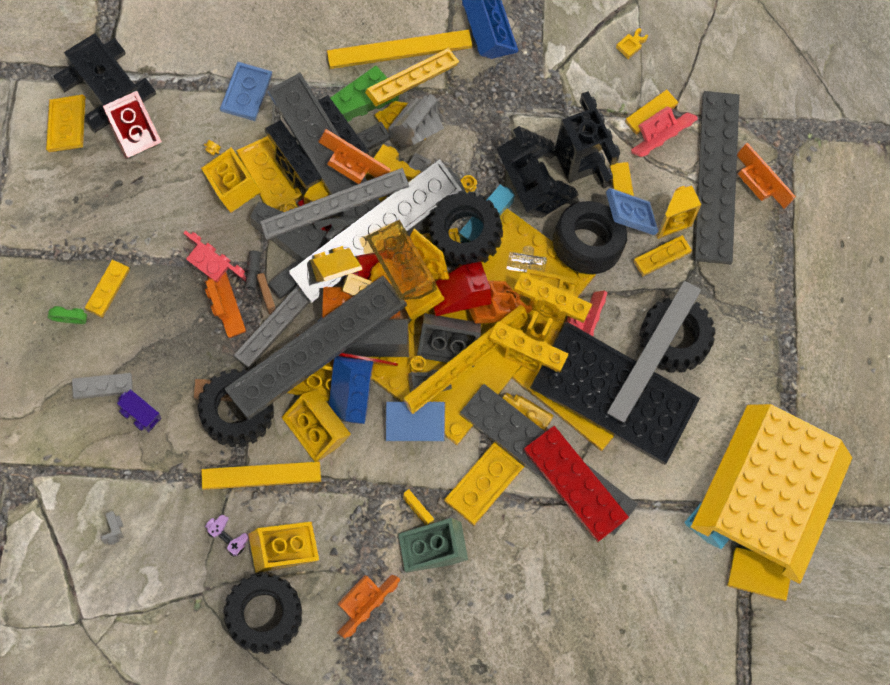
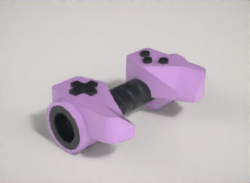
(216, 528)

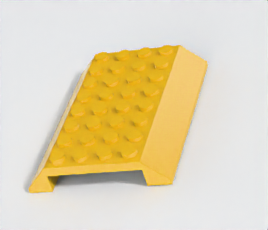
(775, 487)

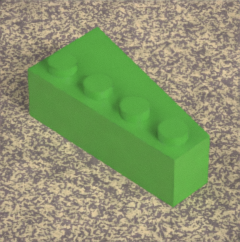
(353, 100)

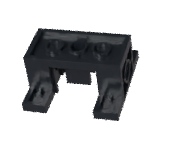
(85, 63)
(583, 137)
(290, 155)
(531, 179)

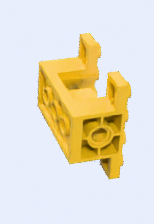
(548, 313)

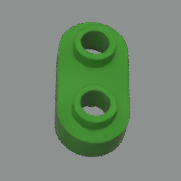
(73, 316)

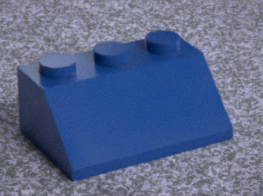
(351, 388)

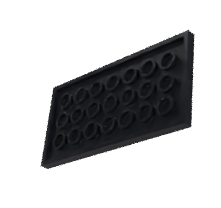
(592, 382)

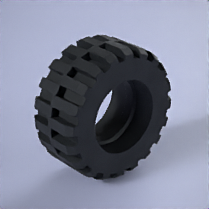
(466, 206)
(687, 357)
(230, 432)
(243, 594)

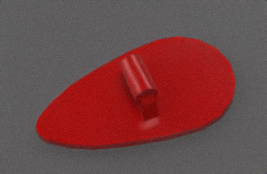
(375, 361)

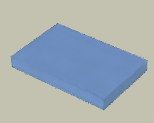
(246, 91)
(632, 211)
(423, 425)

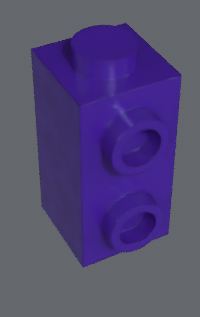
(138, 410)

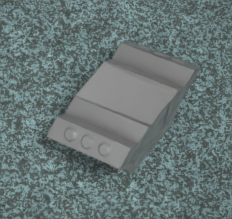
(416, 121)

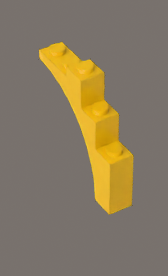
(385, 155)

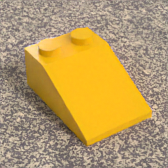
(231, 180)
(334, 264)
(283, 546)

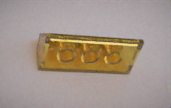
(401, 262)

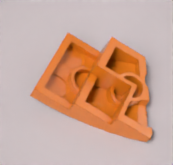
(503, 302)

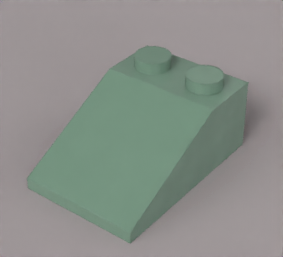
(433, 546)

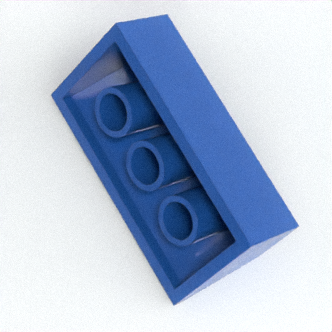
(490, 28)

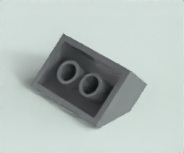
(446, 337)

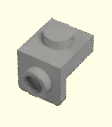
(115, 524)

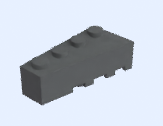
(299, 242)

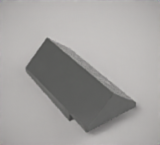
(387, 340)

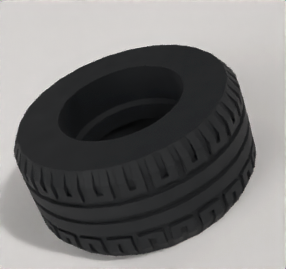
(583, 257)

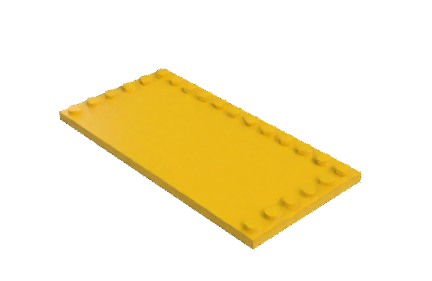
(492, 369)

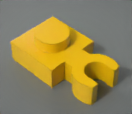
(630, 45)

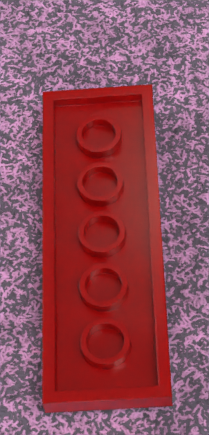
(576, 483)

